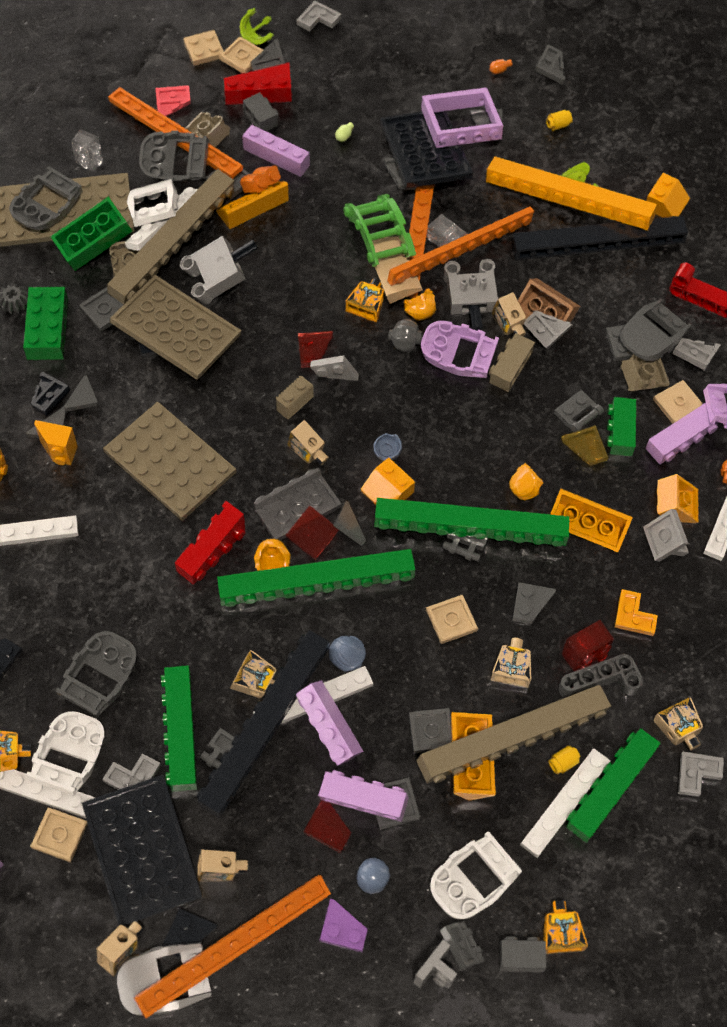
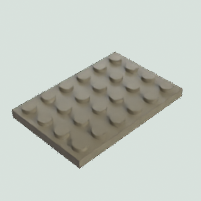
(175, 326)
(169, 460)

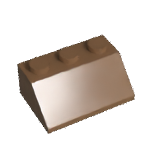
(546, 300)

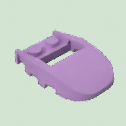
(441, 343)
(716, 403)

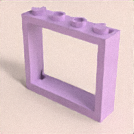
(461, 100)

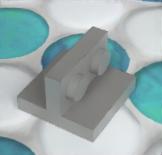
(666, 536)
(434, 966)

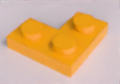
(630, 618)

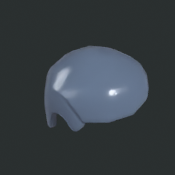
(388, 446)
(373, 875)

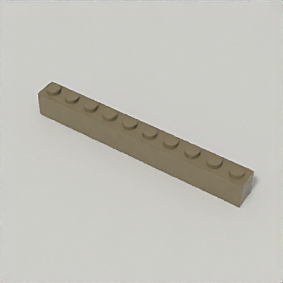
(171, 237)
(512, 734)

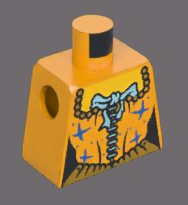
(366, 300)
(11, 750)
(563, 930)

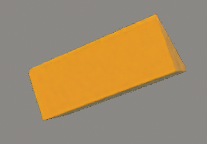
(253, 204)
(592, 520)
(475, 782)

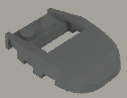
(159, 156)
(37, 216)
(648, 340)
(109, 656)

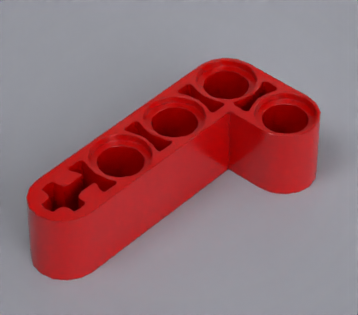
(697, 291)

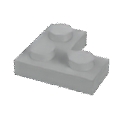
(318, 13)
(695, 767)
(121, 777)

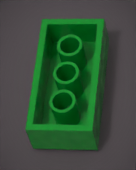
(91, 233)
(45, 323)

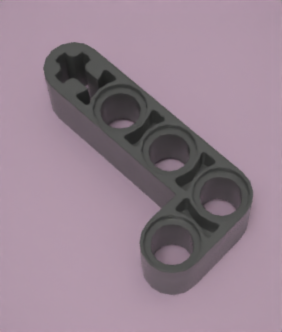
(597, 678)

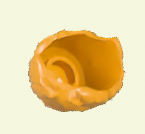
(422, 306)
(525, 483)
(271, 555)

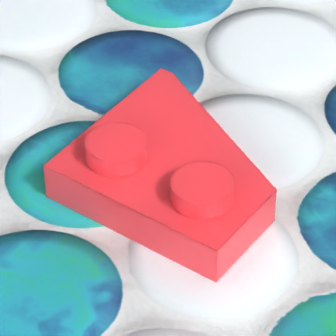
(172, 99)

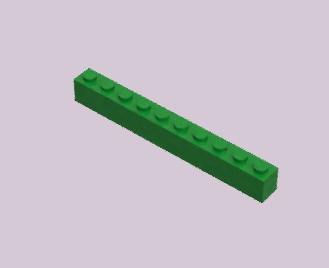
(472, 521)
(316, 577)

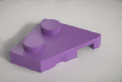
(342, 929)

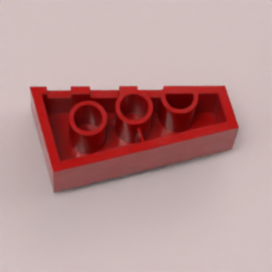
(271, 82)
(211, 544)

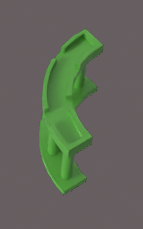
(393, 215)

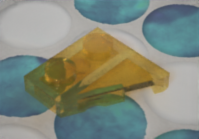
(587, 445)

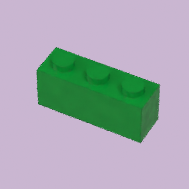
(622, 426)

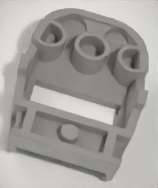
(142, 971)

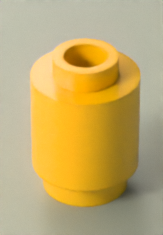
(559, 120)
(564, 759)

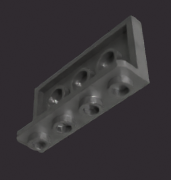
(287, 503)

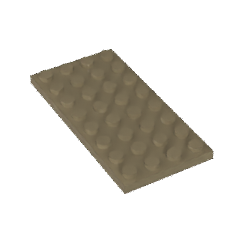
(93, 192)

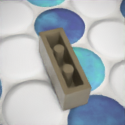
(511, 362)

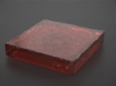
(312, 532)

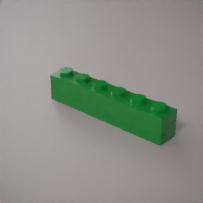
(179, 728)
(613, 785)

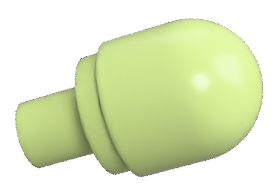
(344, 132)

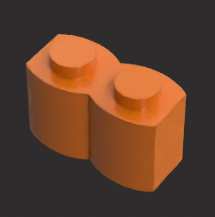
(260, 179)

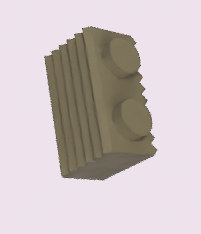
(294, 397)

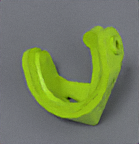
(249, 34)
(578, 172)

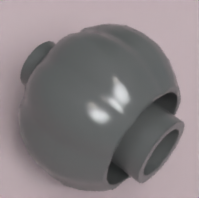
(405, 336)

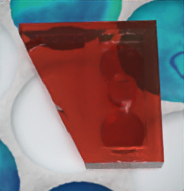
(313, 346)
(328, 827)

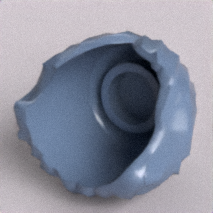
(347, 653)

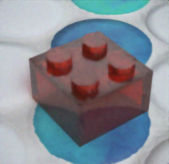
(588, 646)

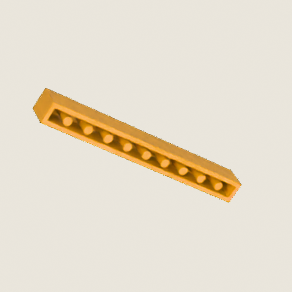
(571, 193)

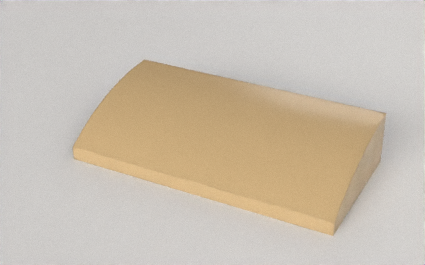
(398, 290)

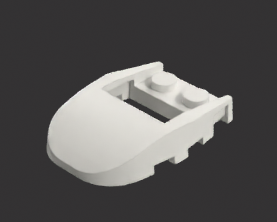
(158, 212)
(72, 735)
(455, 891)

